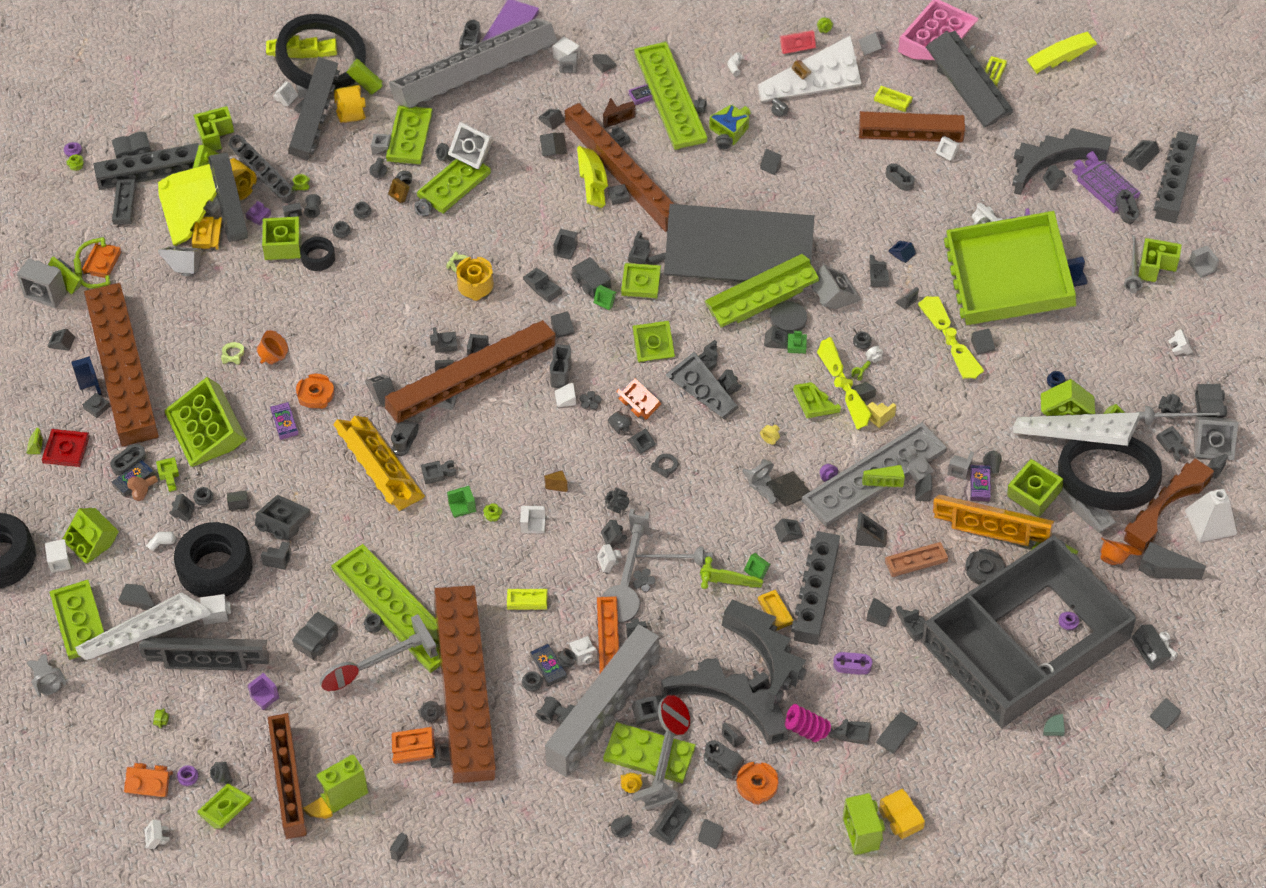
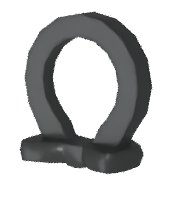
(664, 472)

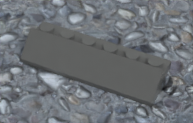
(969, 78)
(205, 652)

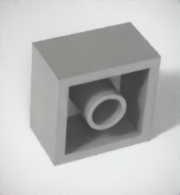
(42, 283)

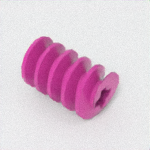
(807, 723)

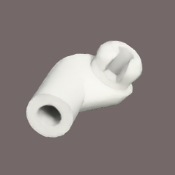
(734, 62)
(1165, 638)

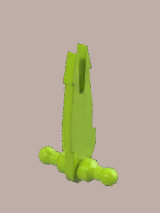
(714, 575)

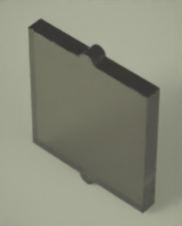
(788, 488)

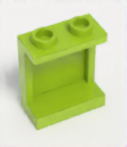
(343, 783)

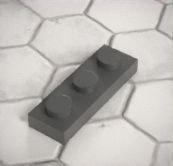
(124, 201)

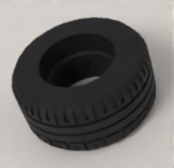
(208, 539)
(22, 553)

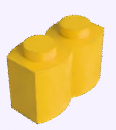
(901, 814)

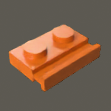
(101, 260)
(413, 745)

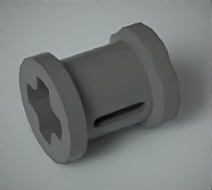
(312, 209)
(547, 711)

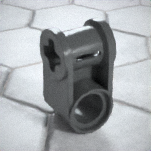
(471, 34)
(403, 437)
(722, 760)

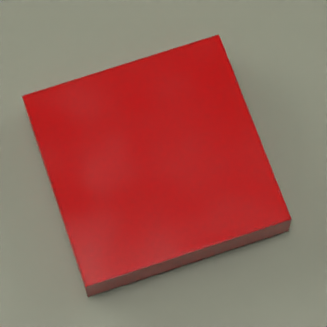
(65, 448)

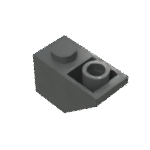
(646, 709)

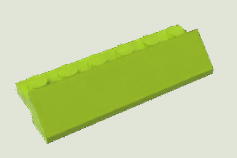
(762, 291)

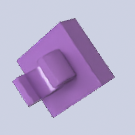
(257, 213)

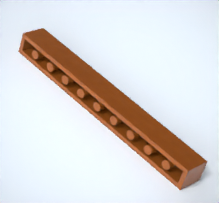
(619, 164)
(469, 371)

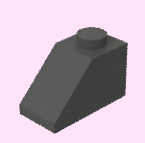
(380, 387)

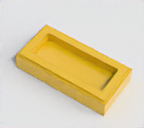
(773, 605)

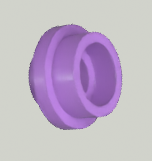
(72, 149)
(828, 471)
(1068, 625)
(187, 770)

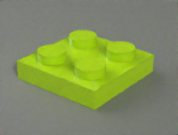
(641, 280)

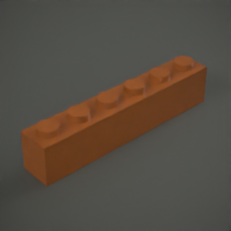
(911, 126)
(287, 776)

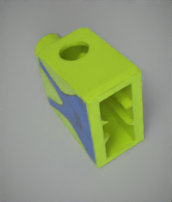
(730, 122)

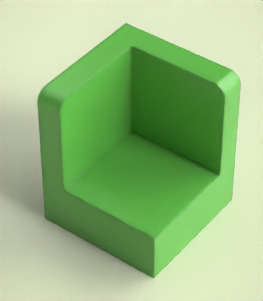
(461, 501)

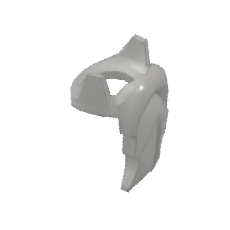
(758, 479)
(46, 679)

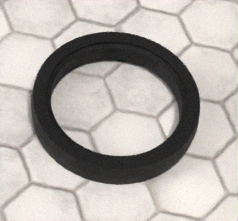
(320, 22)
(1104, 499)

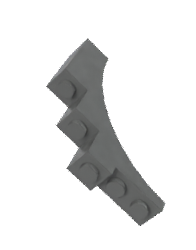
(1075, 145)
(773, 647)
(733, 690)

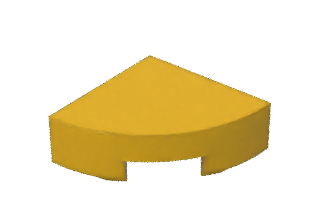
(318, 809)

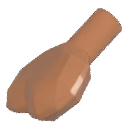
(140, 486)

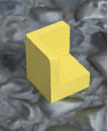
(881, 414)

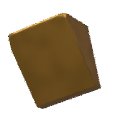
(801, 69)
(556, 481)

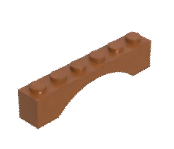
(1190, 481)

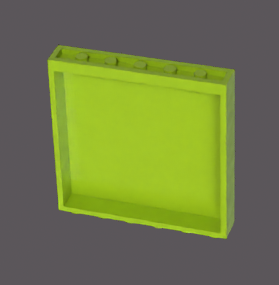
(1009, 268)

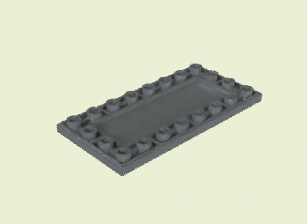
(733, 241)

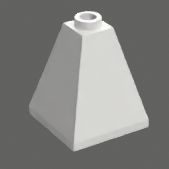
(470, 145)
(1212, 516)

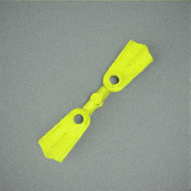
(965, 362)
(856, 406)

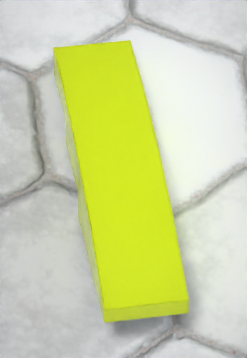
(305, 47)
(1063, 50)

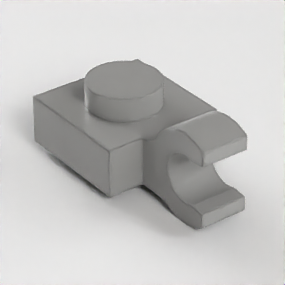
(918, 466)

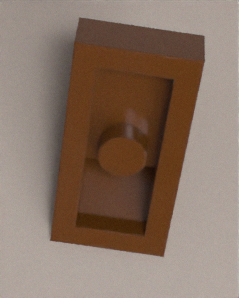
(617, 114)

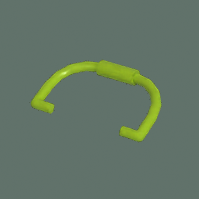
(77, 264)

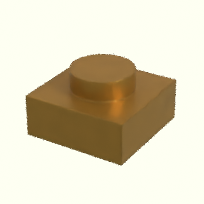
(398, 190)

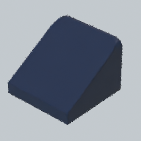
(903, 251)

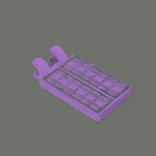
(1102, 181)

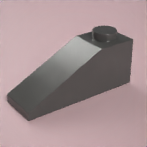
(1170, 565)

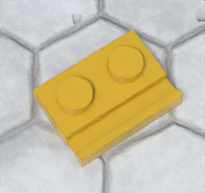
(207, 233)

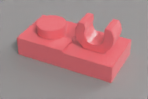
(797, 42)

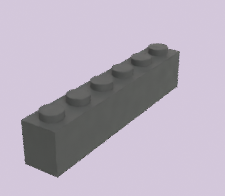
(313, 108)

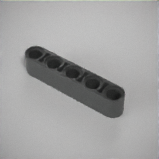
(265, 175)
(228, 197)

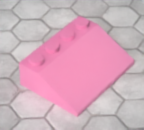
(930, 24)

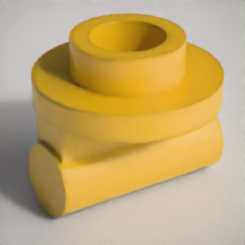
(631, 782)

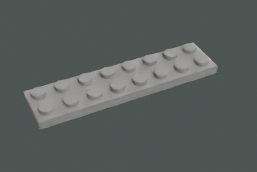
(846, 491)

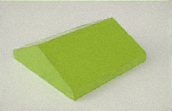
(653, 341)
(224, 806)

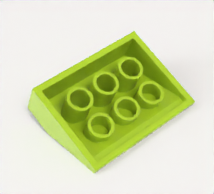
(205, 423)

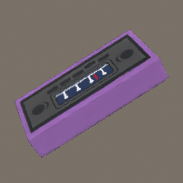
(640, 94)

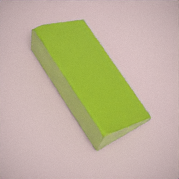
(70, 280)

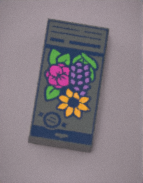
(140, 469)
(548, 664)

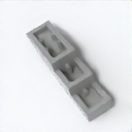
(1095, 517)

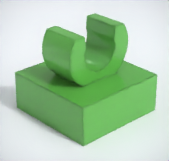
(604, 297)
(797, 342)
(756, 566)

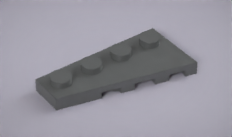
(700, 383)

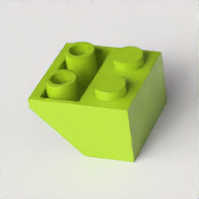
(89, 534)

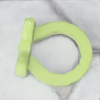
(455, 257)
(237, 358)

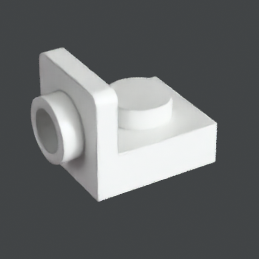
(584, 651)

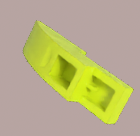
(595, 176)

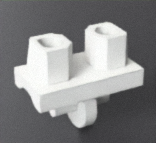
(984, 215)

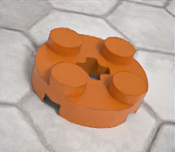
(315, 400)
(757, 771)

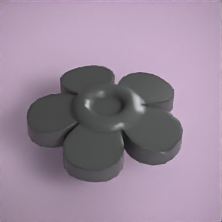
(590, 400)
(643, 579)

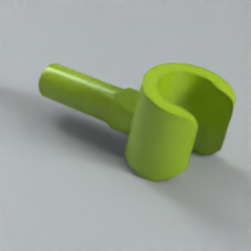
(857, 370)

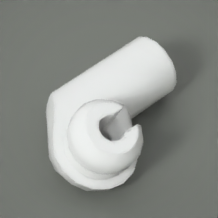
(161, 538)

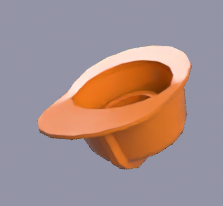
(272, 347)
(1116, 552)

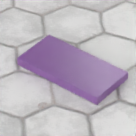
(512, 15)

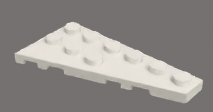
(830, 70)
(1100, 428)
(156, 620)

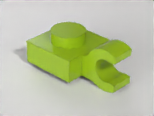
(168, 470)

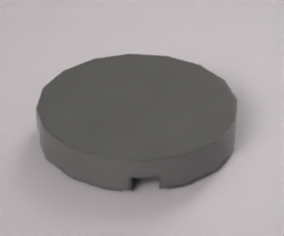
(789, 317)
(983, 565)

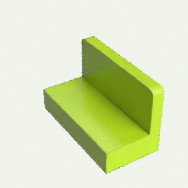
(364, 77)

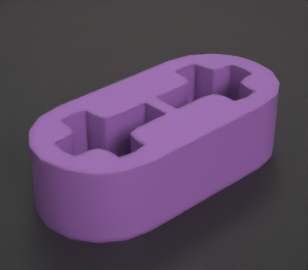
(852, 663)

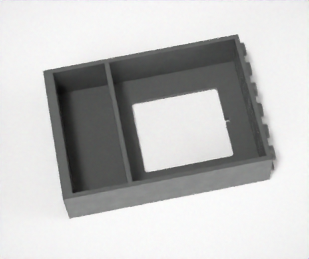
(992, 663)

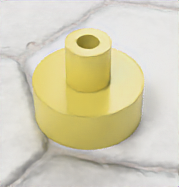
(770, 434)

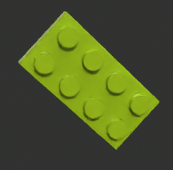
(409, 135)
(452, 184)
(76, 615)
(642, 749)

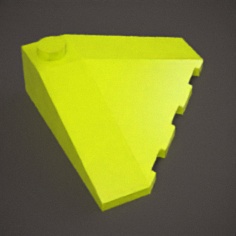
(184, 199)

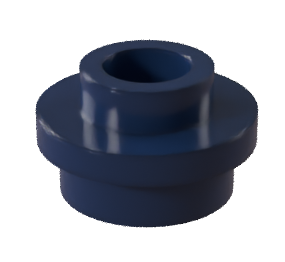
(1055, 378)

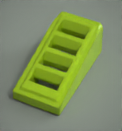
(886, 477)

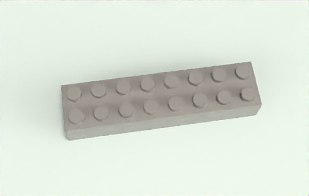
(602, 701)

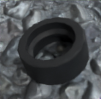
(317, 243)

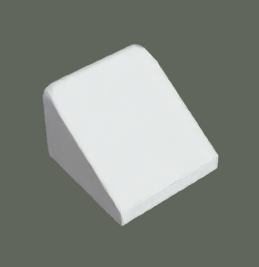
(565, 396)

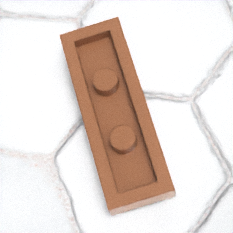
(916, 559)

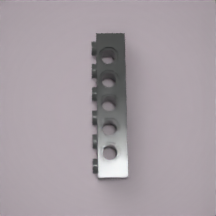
(145, 165)
(1176, 178)
(810, 631)

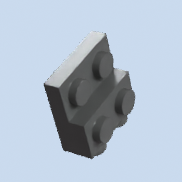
(281, 517)

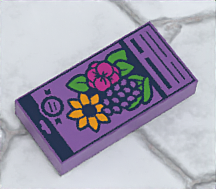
(284, 420)
(980, 483)

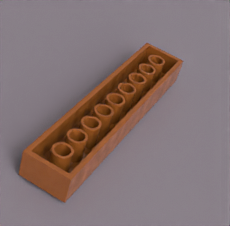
(121, 365)
(464, 685)

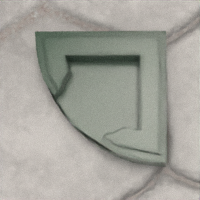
(1054, 726)

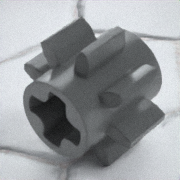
(1170, 404)
(617, 500)

